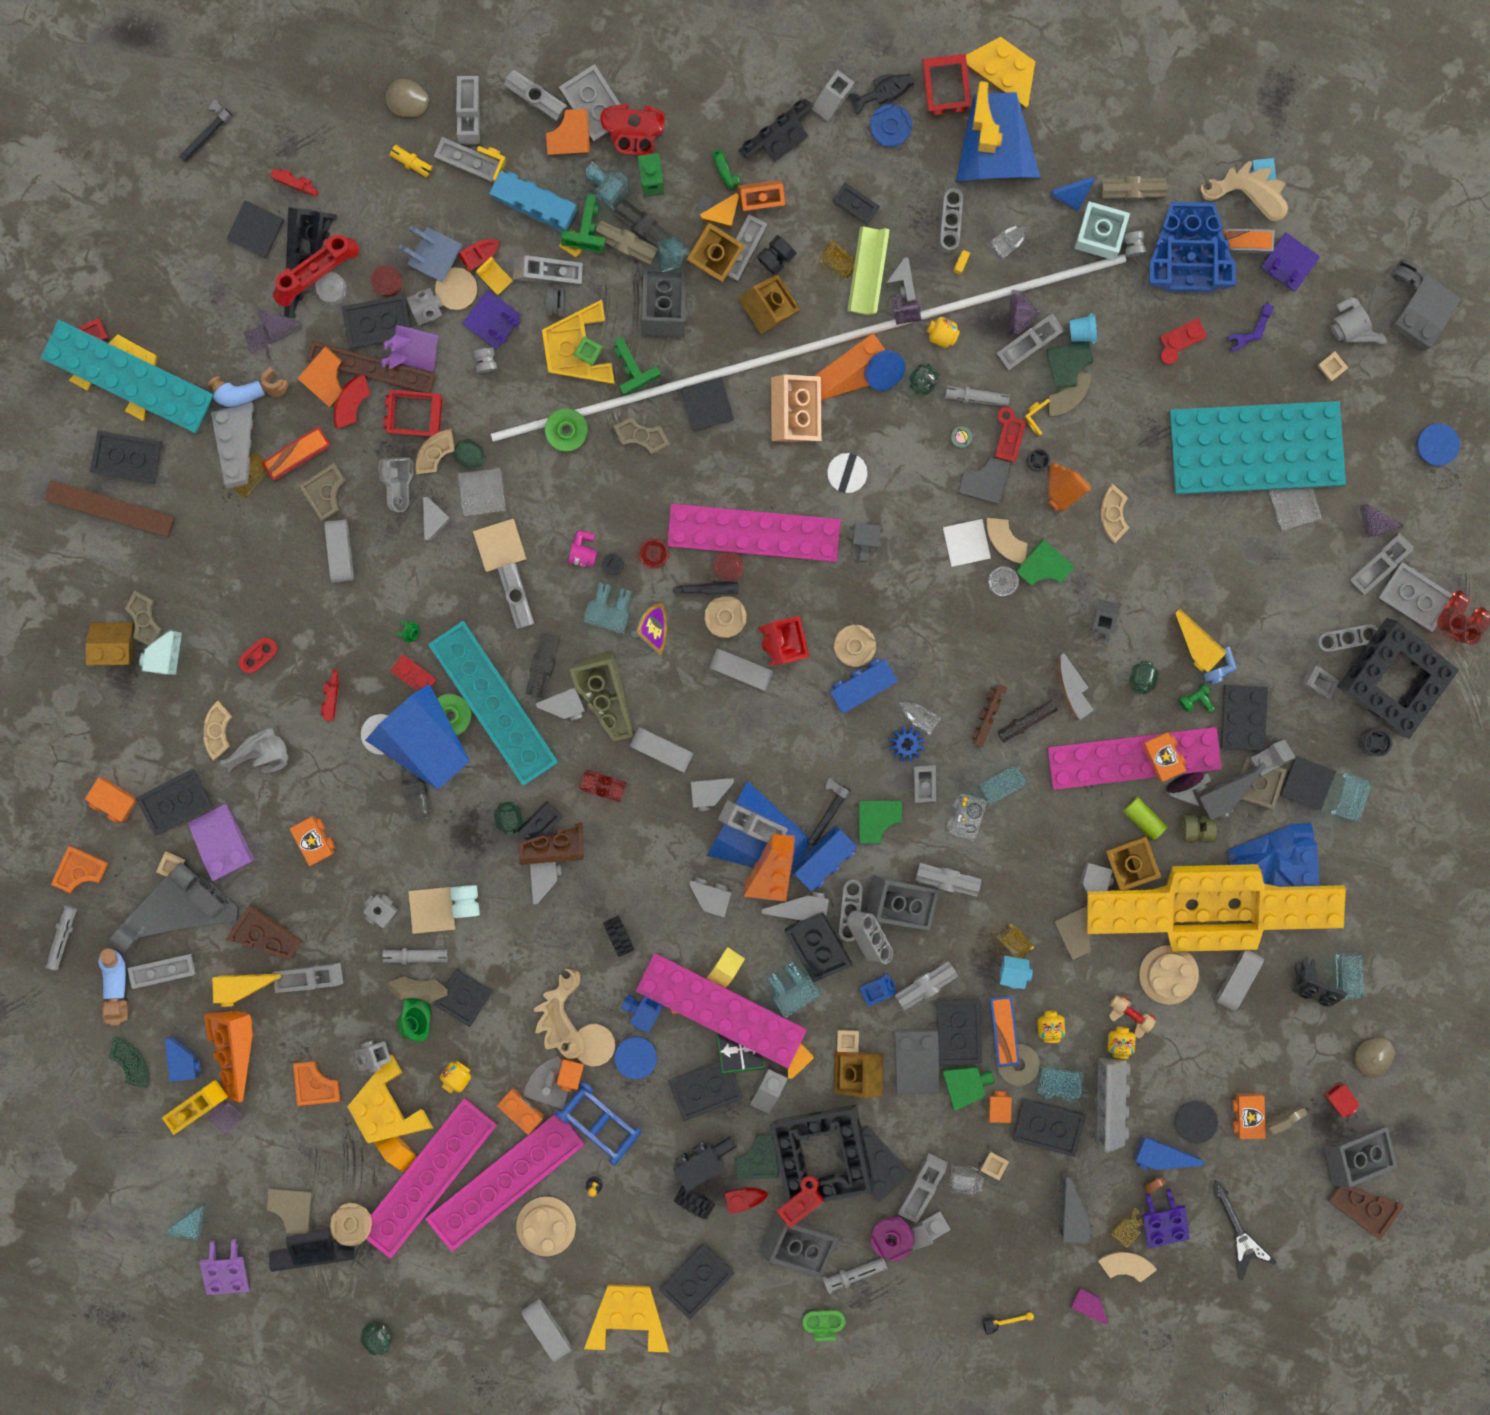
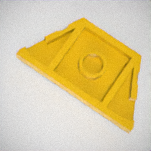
(1004, 68)

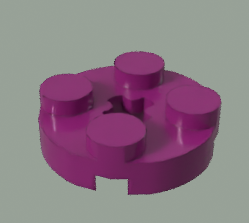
(898, 1228)

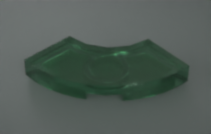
(131, 1061)

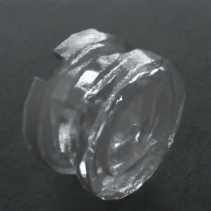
(331, 288)
(1003, 581)

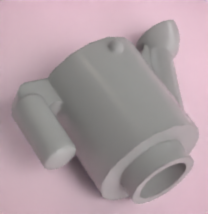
(1354, 324)

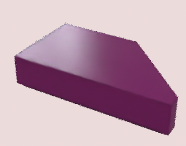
(1089, 1305)

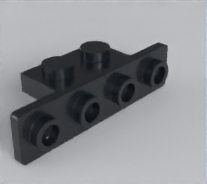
(780, 135)
(309, 1250)

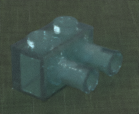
(612, 185)
(609, 618)
(794, 997)
(1060, 1083)

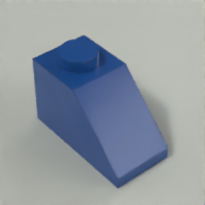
(181, 1061)

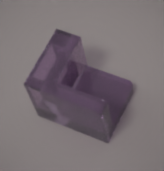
(905, 312)
(257, 339)
(225, 1117)

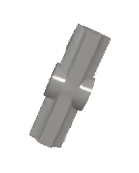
(524, 87)
(511, 581)
(948, 879)
(926, 985)

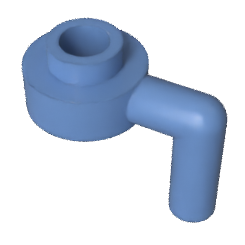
(1215, 675)

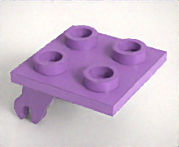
(412, 349)
(224, 1275)

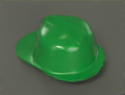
(414, 1019)

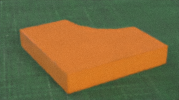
(571, 135)
(322, 376)
(78, 868)
(313, 1086)

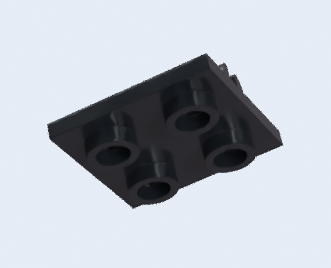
(1310, 987)

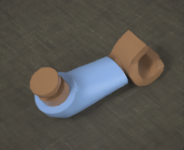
(233, 396)
(114, 984)

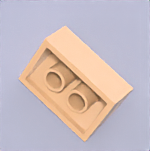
(796, 408)

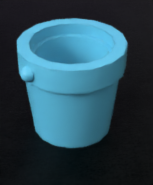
(1084, 329)

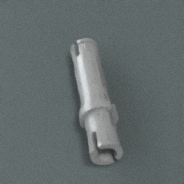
(976, 396)
(61, 936)
(415, 956)

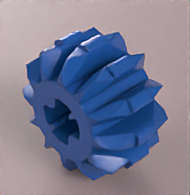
(912, 748)

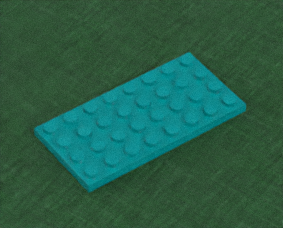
(1257, 447)

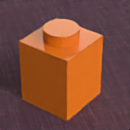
(569, 1074)
(999, 1107)

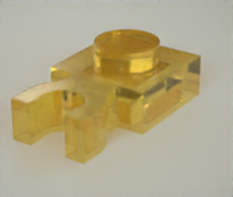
(1127, 1230)

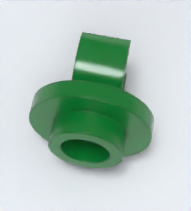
(410, 631)

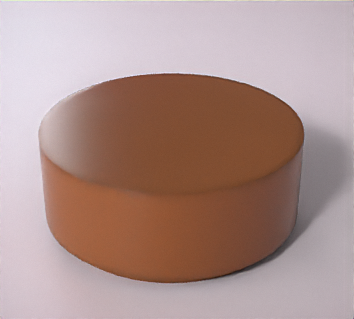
(1154, 1184)

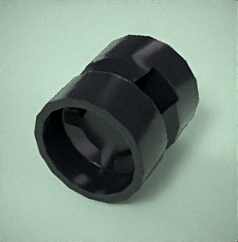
(775, 256)
(1375, 742)

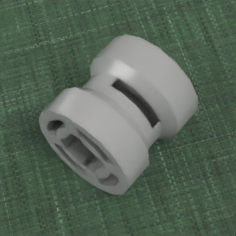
(1134, 244)
(485, 360)

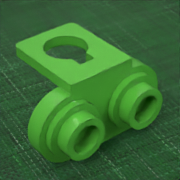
(824, 1324)

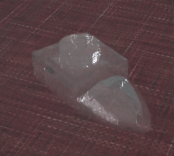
(1007, 241)
(921, 718)

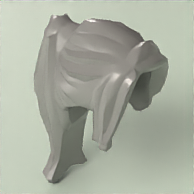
(262, 745)

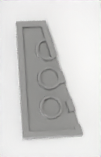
(233, 441)

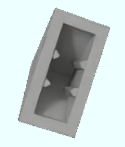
(434, 519)
(1320, 681)

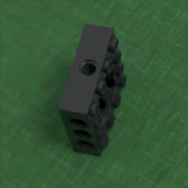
(1373, 662)
(787, 1136)

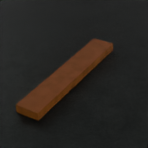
(372, 368)
(109, 508)

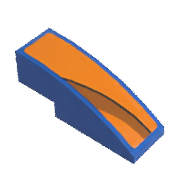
(1004, 1031)

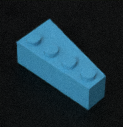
(534, 202)

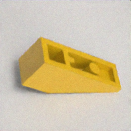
(1201, 646)
(234, 988)
(194, 1107)

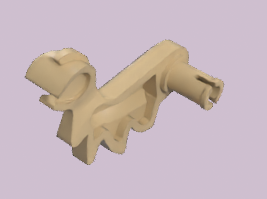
(1263, 192)
(559, 1028)

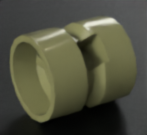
(1191, 828)

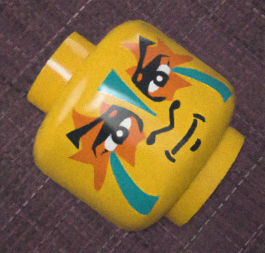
(943, 332)
(1051, 1027)
(1121, 1042)
(455, 1077)

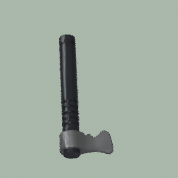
(223, 116)
(842, 793)

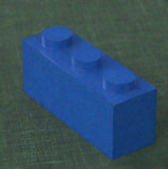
(863, 685)
(823, 858)

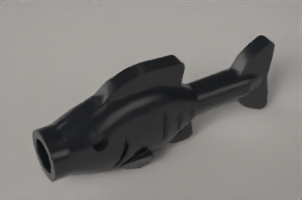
(887, 88)
(715, 588)

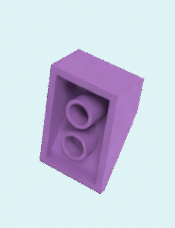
(220, 842)

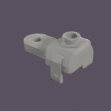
(396, 475)

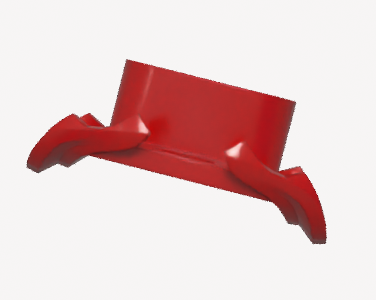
(616, 122)

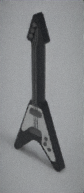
(1245, 1245)

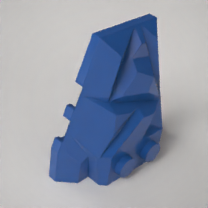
(1192, 251)
(1284, 856)

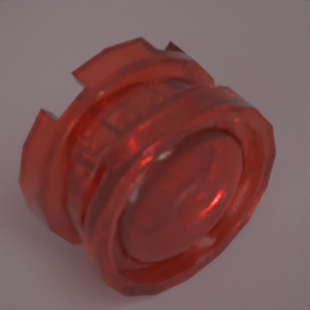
(386, 281)
(653, 553)
(728, 566)

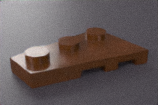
(980, 734)
(559, 847)
(264, 933)
(1367, 1210)

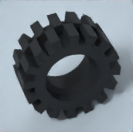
(618, 936)
(694, 1202)

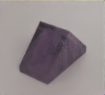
(1021, 312)
(278, 326)
(1377, 522)

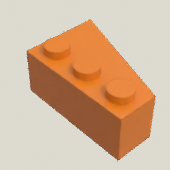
(772, 871)

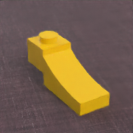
(983, 122)

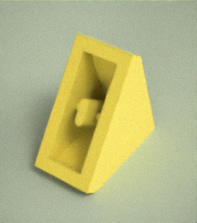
(726, 967)

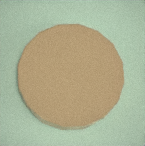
(457, 289)
(725, 616)
(855, 645)
(598, 1044)
(351, 1224)

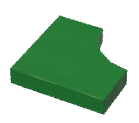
(1044, 563)
(876, 818)

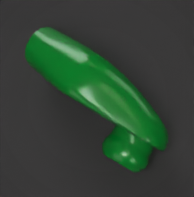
(724, 170)

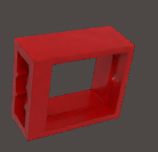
(941, 61)
(435, 418)

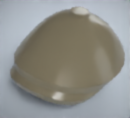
(406, 98)
(1374, 1057)

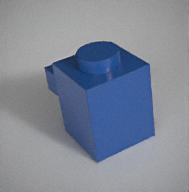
(644, 1012)

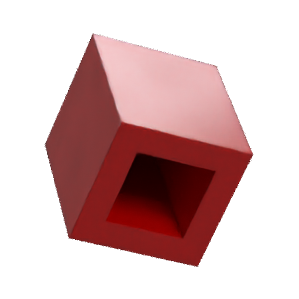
(1342, 1100)

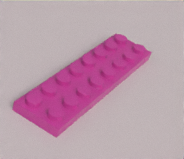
(754, 532)
(1126, 758)
(721, 1010)
(429, 1177)
(504, 1181)

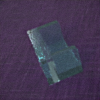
(1002, 784)
(1352, 798)
(1350, 975)

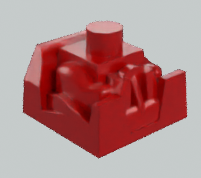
(784, 640)

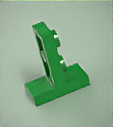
(585, 239)
(632, 369)

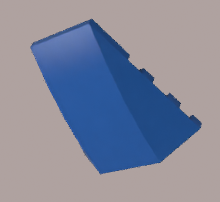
(1013, 157)
(421, 739)
(745, 849)

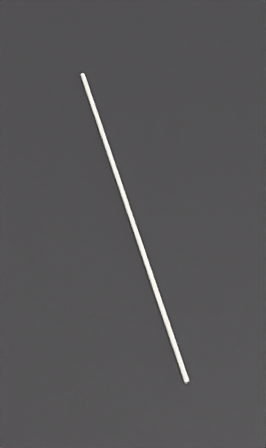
(815, 345)

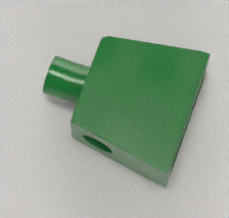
(651, 175)
(966, 1084)

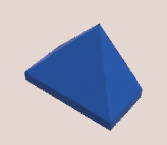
(1074, 193)

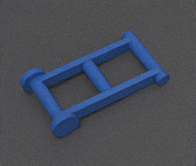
(564, 1117)

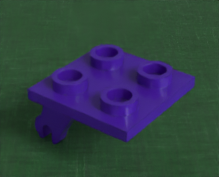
(1290, 261)
(492, 319)
(1165, 1226)

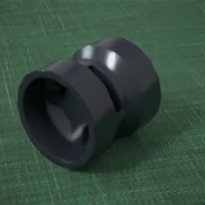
(1041, 458)
(612, 564)

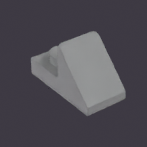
(903, 275)
(1273, 757)
(924, 783)
(1188, 796)
(928, 1230)

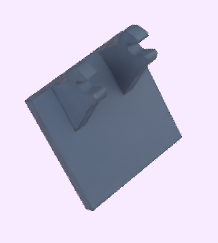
(433, 254)

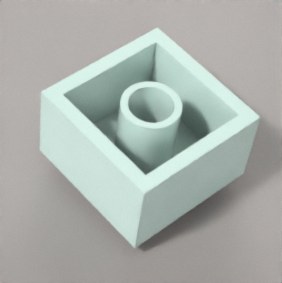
(1102, 231)

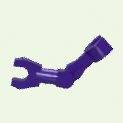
(1259, 329)

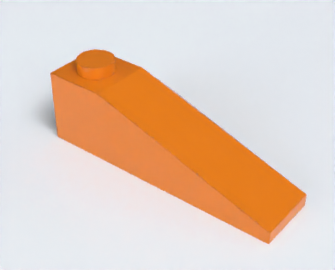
(847, 371)
(1064, 487)
(232, 1042)

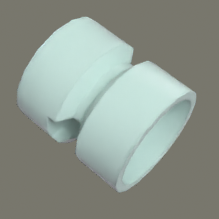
(464, 901)

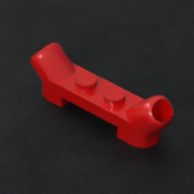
(293, 282)

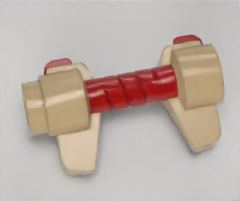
(1121, 1006)

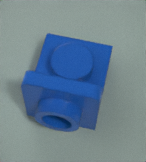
(878, 990)

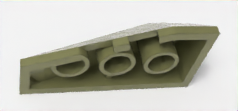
(602, 689)

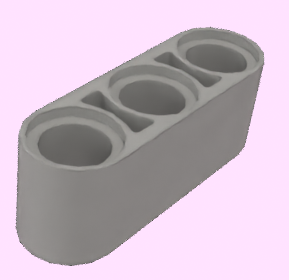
(955, 211)
(339, 551)
(1336, 640)
(741, 669)
(661, 749)
(847, 899)
(870, 937)
(1239, 980)
(546, 1330)

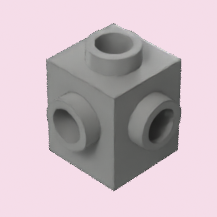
(425, 306)
(386, 906)
(372, 1056)

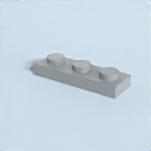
(466, 159)
(749, 236)
(161, 971)

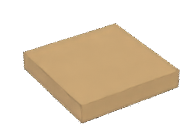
(499, 545)
(431, 910)

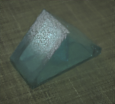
(672, 253)
(190, 1226)

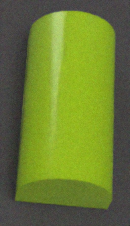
(1144, 818)

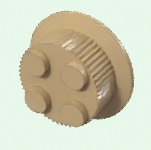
(1168, 975)
(546, 1226)

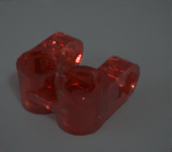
(1455, 611)
(603, 785)

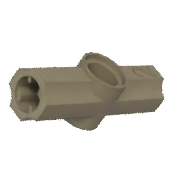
(1133, 188)
(626, 243)

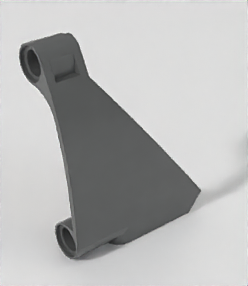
(175, 904)

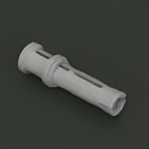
(845, 1278)

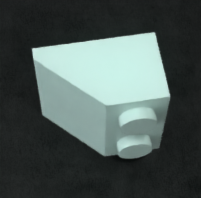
(162, 654)

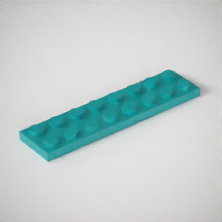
(127, 376)
(493, 703)

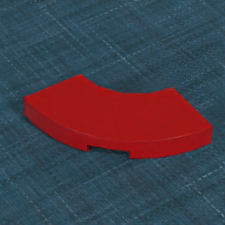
(349, 400)

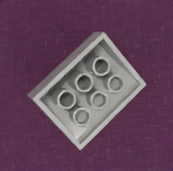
(1112, 1103)

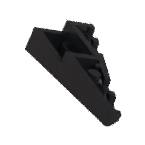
(305, 237)

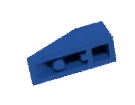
(1158, 1156)

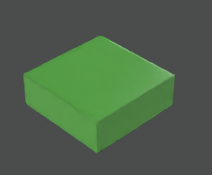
(588, 351)

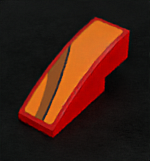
(296, 454)

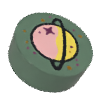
(961, 437)

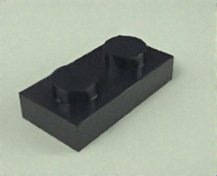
(856, 203)
(540, 822)

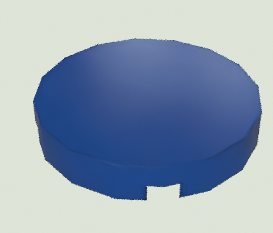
(890, 125)
(884, 370)
(1438, 444)
(635, 1057)

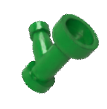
(1201, 694)

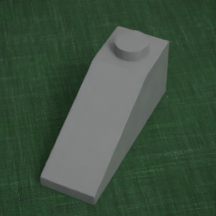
(547, 270)
(799, 907)

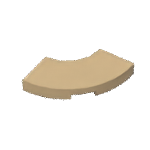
(433, 450)
(1112, 513)
(1004, 541)
(215, 730)
(1126, 1263)

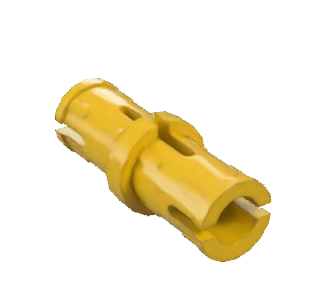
(411, 161)

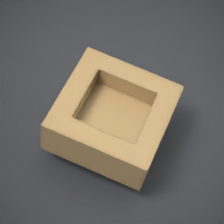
(1332, 366)
(168, 863)
(847, 1040)
(994, 1165)

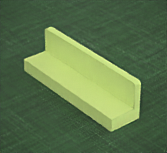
(868, 271)

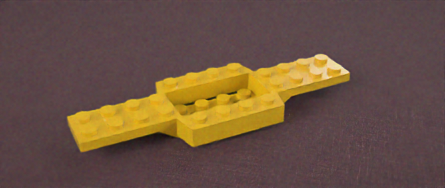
(1213, 888)

